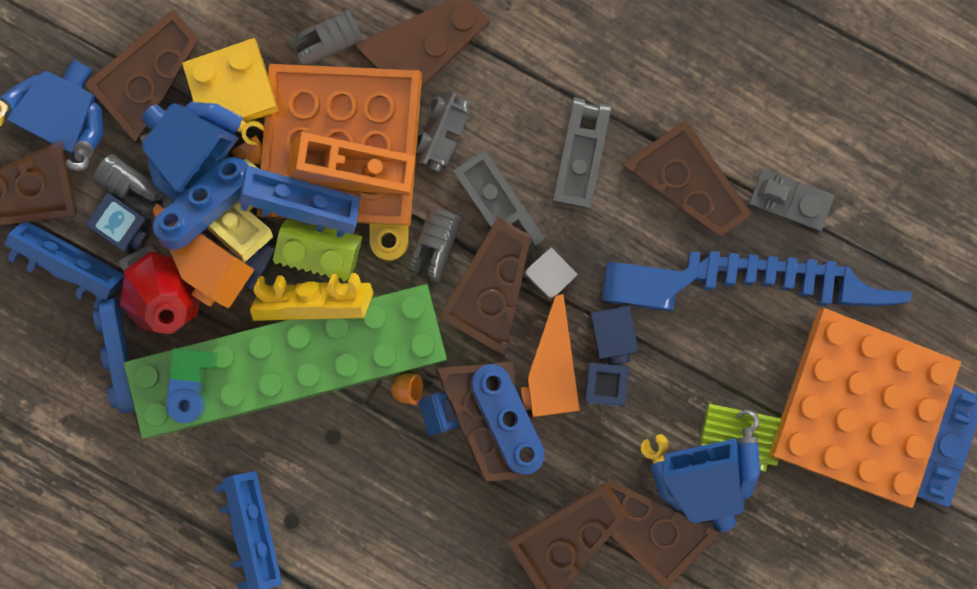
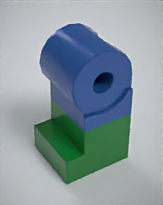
(185, 395)

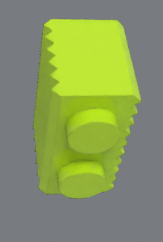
(317, 251)
(722, 424)

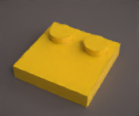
(233, 79)

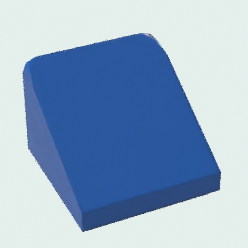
(437, 414)

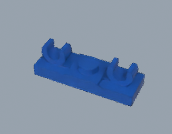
(299, 200)
(63, 261)
(950, 448)
(250, 531)

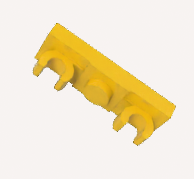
(311, 299)

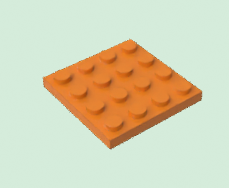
(347, 105)
(865, 408)

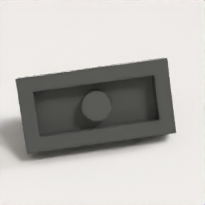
(791, 200)

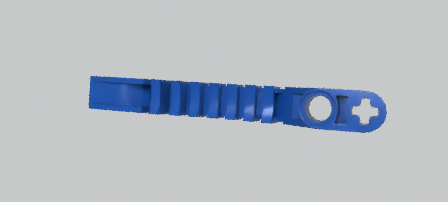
(658, 287)

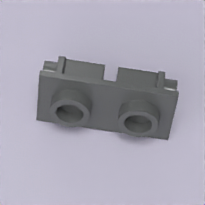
(443, 117)

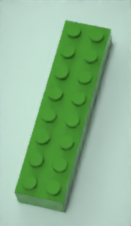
(295, 361)

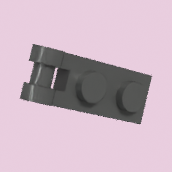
(581, 155)
(494, 195)

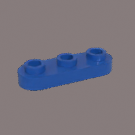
(195, 215)
(109, 320)
(493, 407)

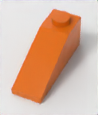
(349, 165)
(210, 269)
(552, 375)

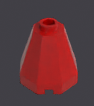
(157, 294)

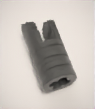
(326, 38)
(127, 185)
(437, 234)

